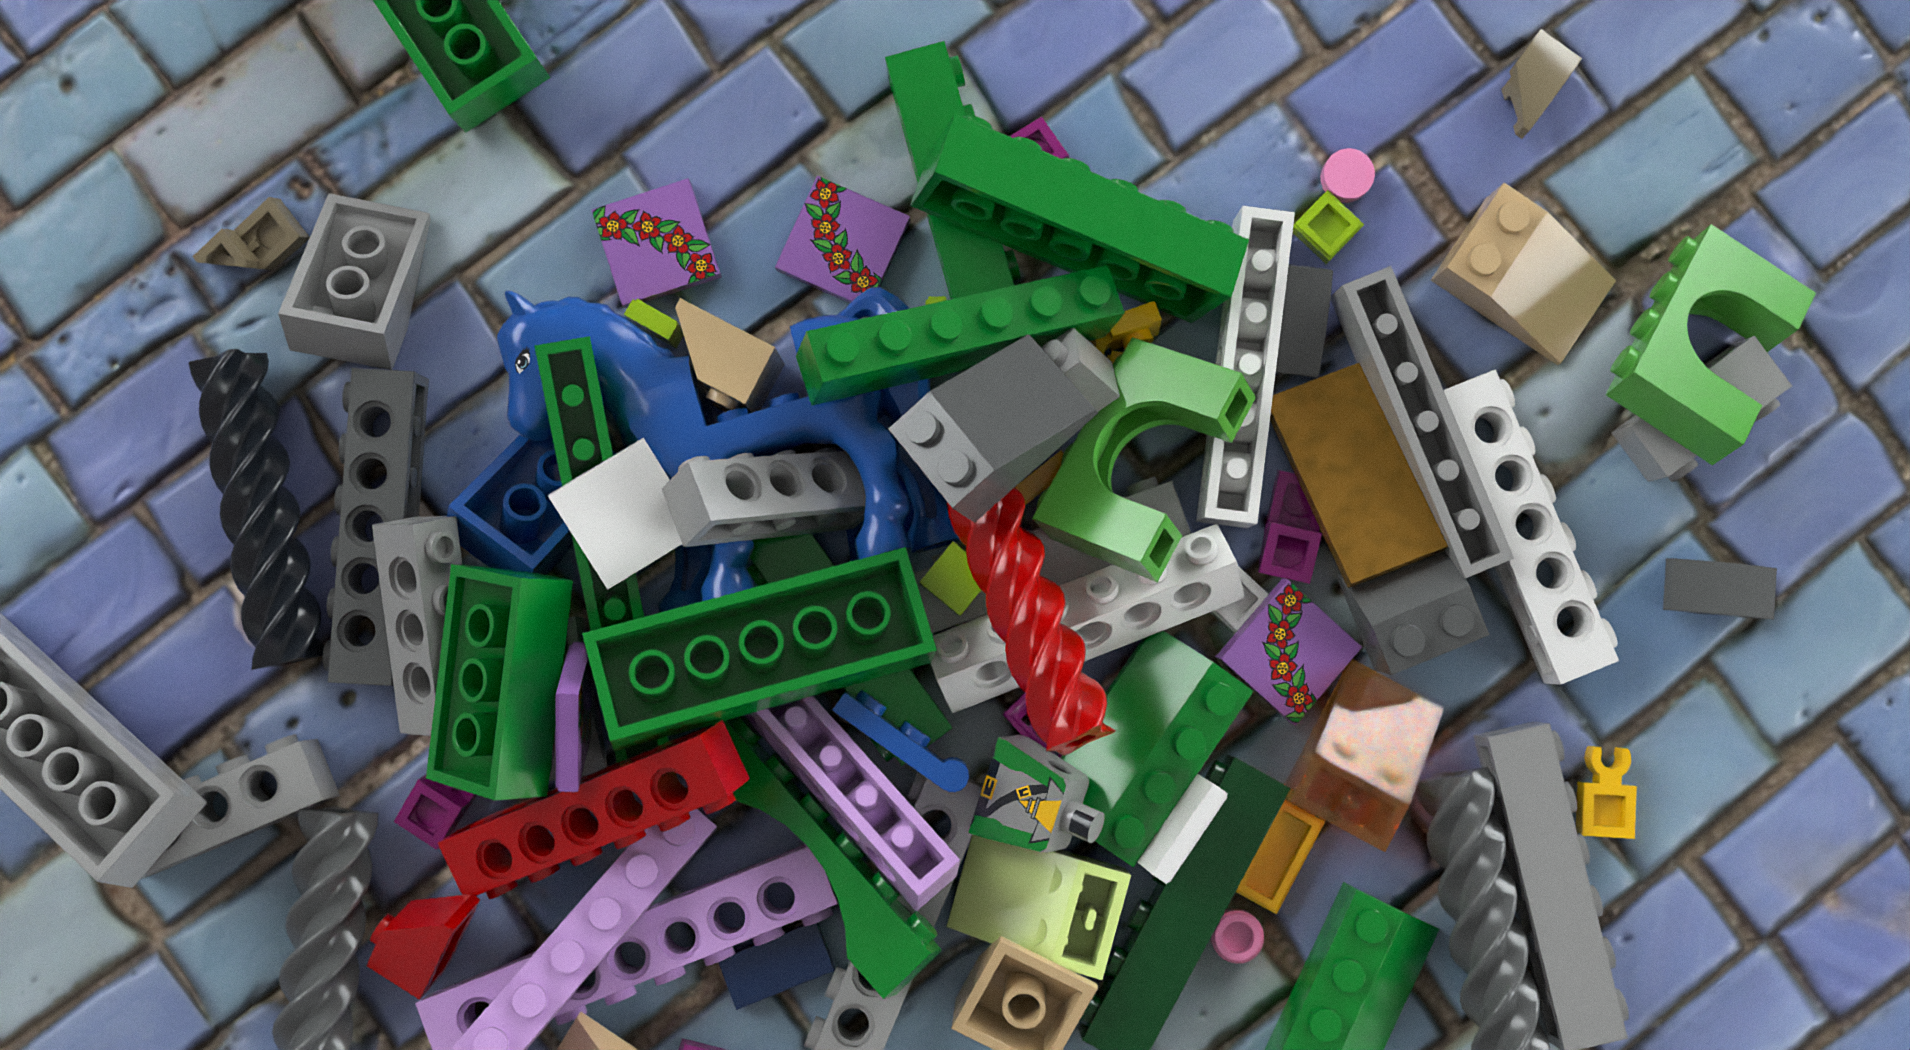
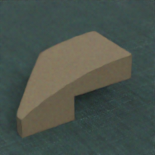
(1538, 79)
(259, 241)

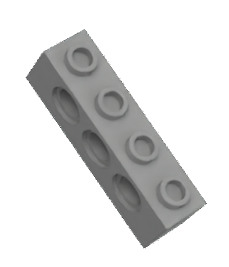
(765, 496)
(414, 581)
(301, 784)

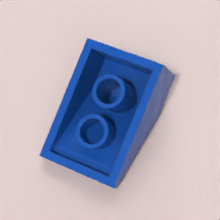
(508, 513)

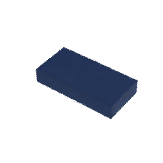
(776, 965)

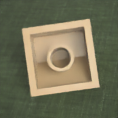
(728, 361)
(1020, 1000)

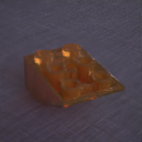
(1365, 755)

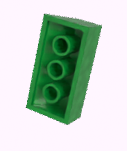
(499, 682)
(1167, 721)
(1354, 976)

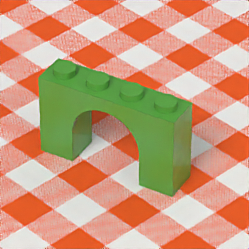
(1661, 372)
(1154, 390)

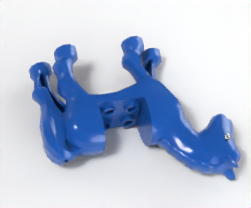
(666, 405)

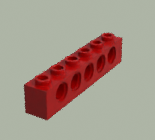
(704, 758)

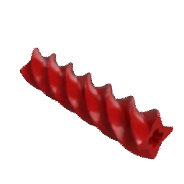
(1027, 614)

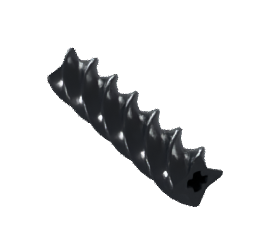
(257, 509)

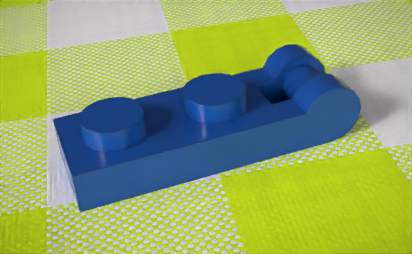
(904, 742)

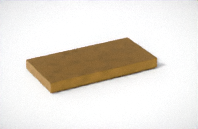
(1355, 475)

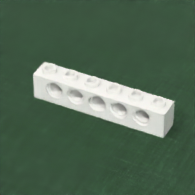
(1248, 345)
(1535, 606)
(1104, 609)

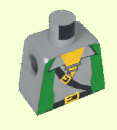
(1033, 799)

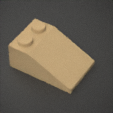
(1525, 273)

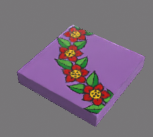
(842, 241)
(656, 243)
(1288, 651)
(573, 718)

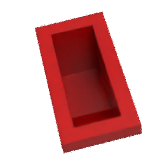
(420, 941)

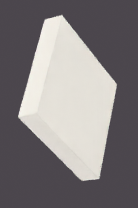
(620, 513)
(1182, 829)

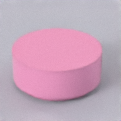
(1347, 175)
(1237, 936)

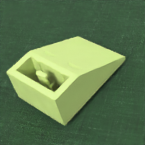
(1042, 901)

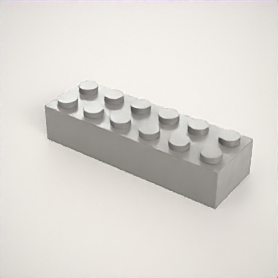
(83, 769)

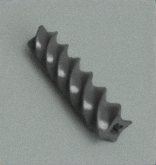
(1483, 903)
(325, 929)

